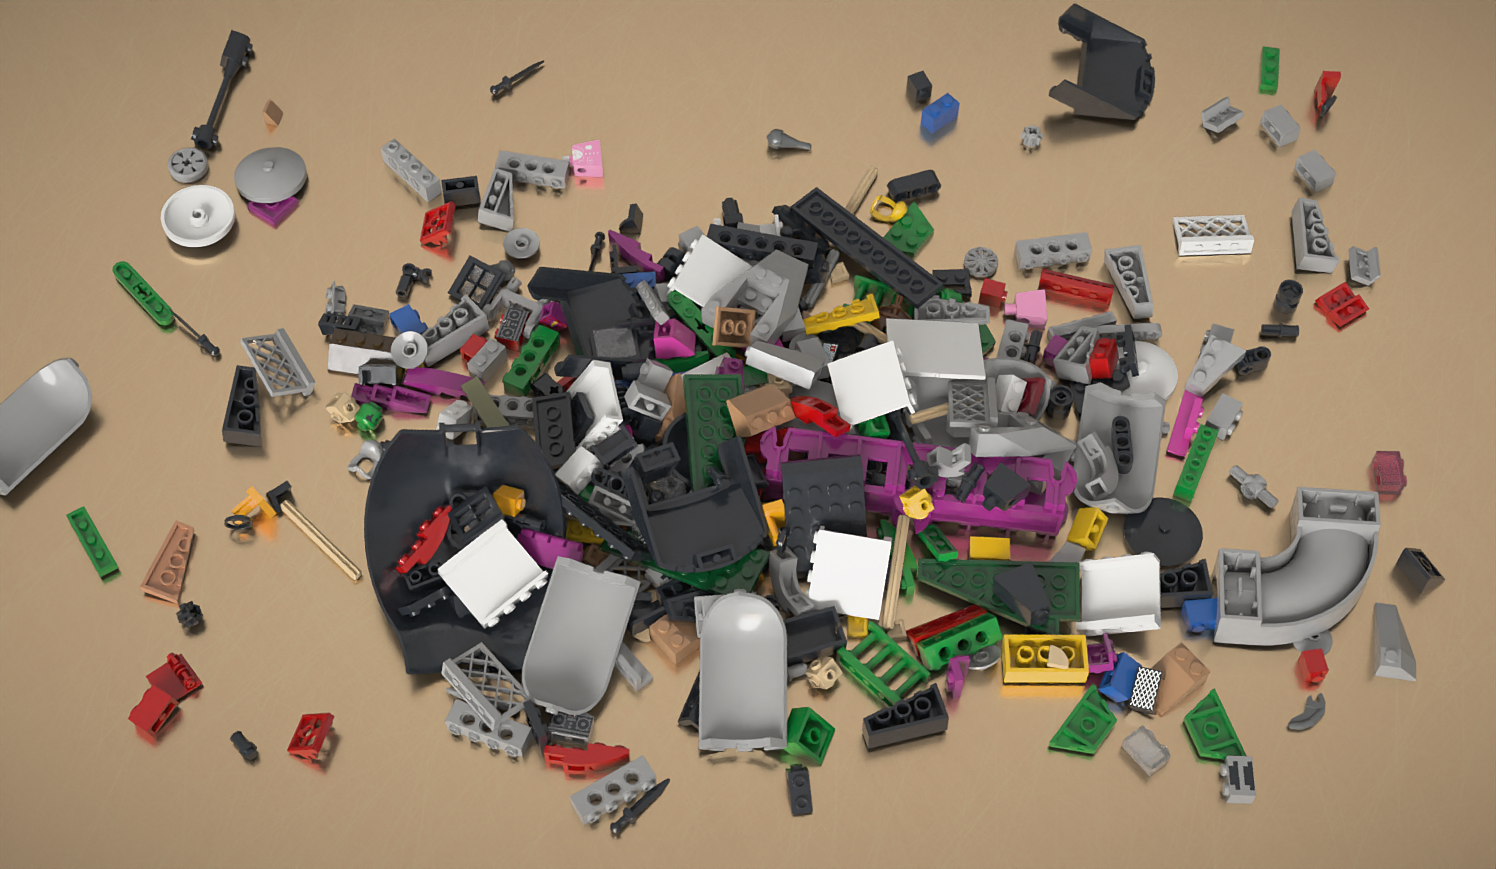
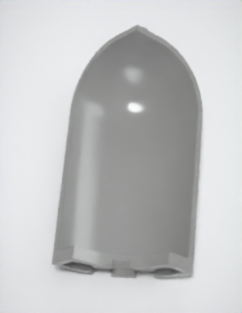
(934, 392)
(40, 418)
(1146, 420)
(577, 637)
(743, 675)

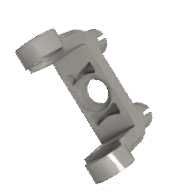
(508, 298)

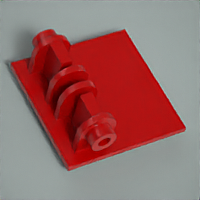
(175, 677)

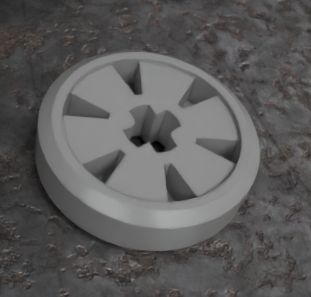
(186, 173)

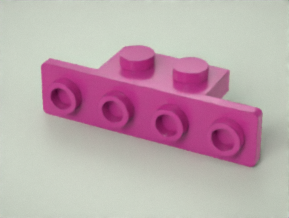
(1185, 423)

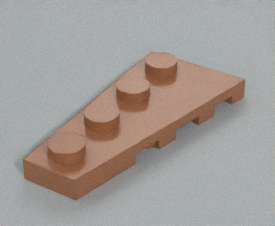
(169, 566)

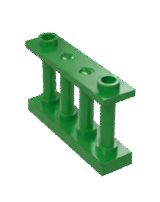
(879, 290)
(875, 684)

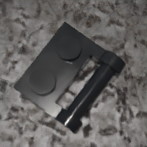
(955, 279)

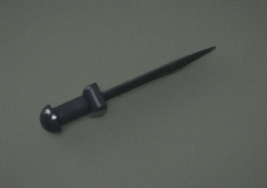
(507, 82)
(596, 248)
(202, 339)
(630, 814)

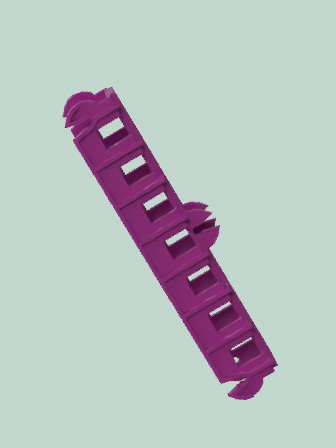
(1033, 513)

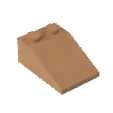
(733, 326)
(675, 394)
(675, 638)
(1183, 676)

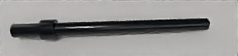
(634, 323)

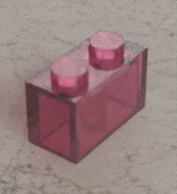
(1389, 472)

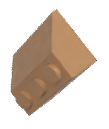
(759, 410)

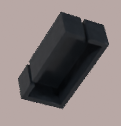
(813, 635)

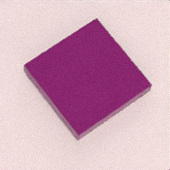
(273, 211)

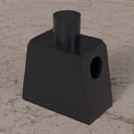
(1004, 489)

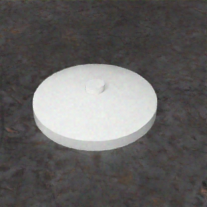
(198, 216)
(1156, 371)

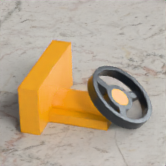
(245, 507)
(775, 519)

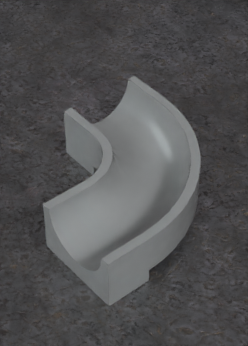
(1309, 582)

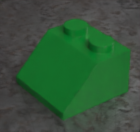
(808, 735)

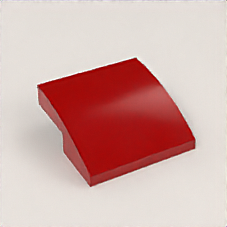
(1342, 304)

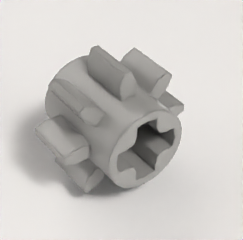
(1032, 136)

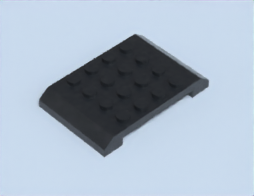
(822, 494)

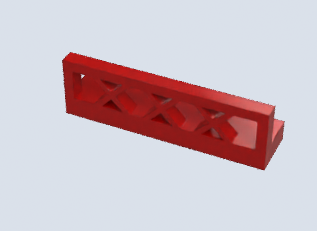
(1076, 286)
(942, 624)

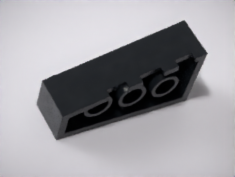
(242, 413)
(1185, 584)
(907, 719)

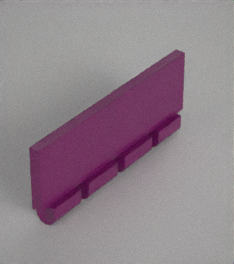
(546, 548)

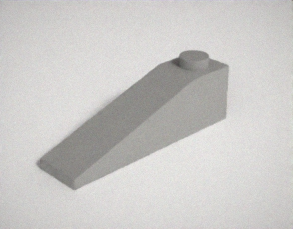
(952, 311)
(1391, 646)

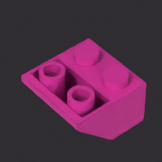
(673, 340)

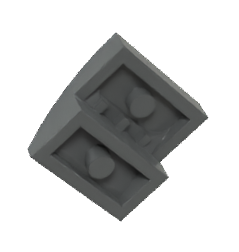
(373, 319)

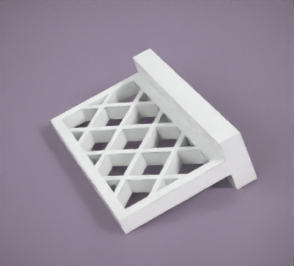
(1212, 242)

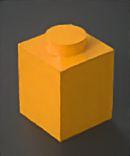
(510, 500)

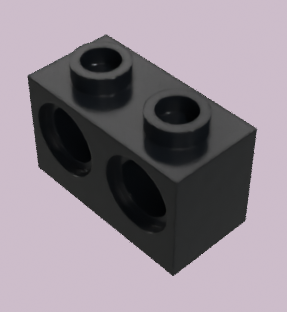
(645, 427)

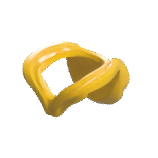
(898, 210)

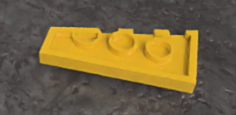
(841, 316)

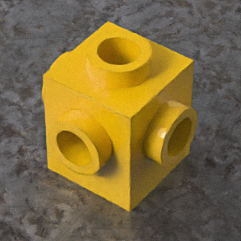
(917, 503)

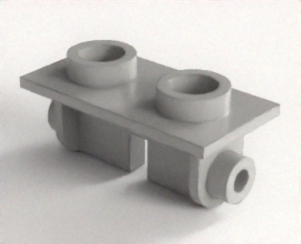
(335, 295)

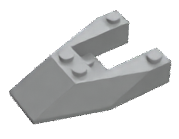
(768, 287)
(1014, 436)

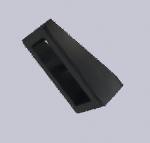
(330, 321)

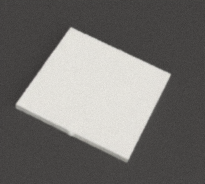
(938, 348)

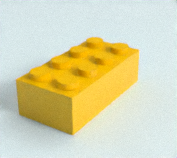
(1027, 658)

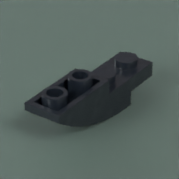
(425, 576)

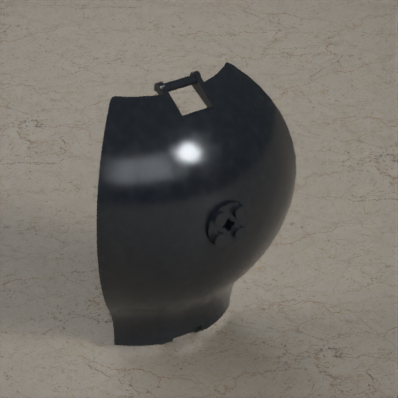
(404, 491)

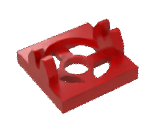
(445, 214)
(307, 722)

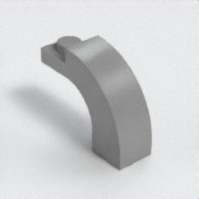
(1103, 466)
(785, 583)

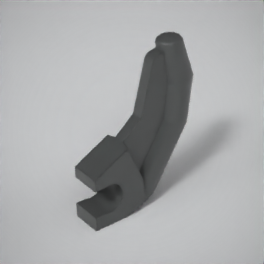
(1312, 714)

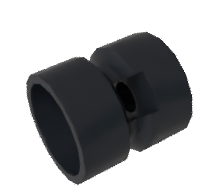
(671, 261)
(1288, 296)
(1059, 402)

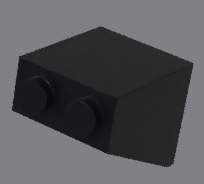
(1023, 594)

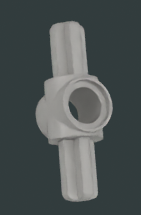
(1253, 486)

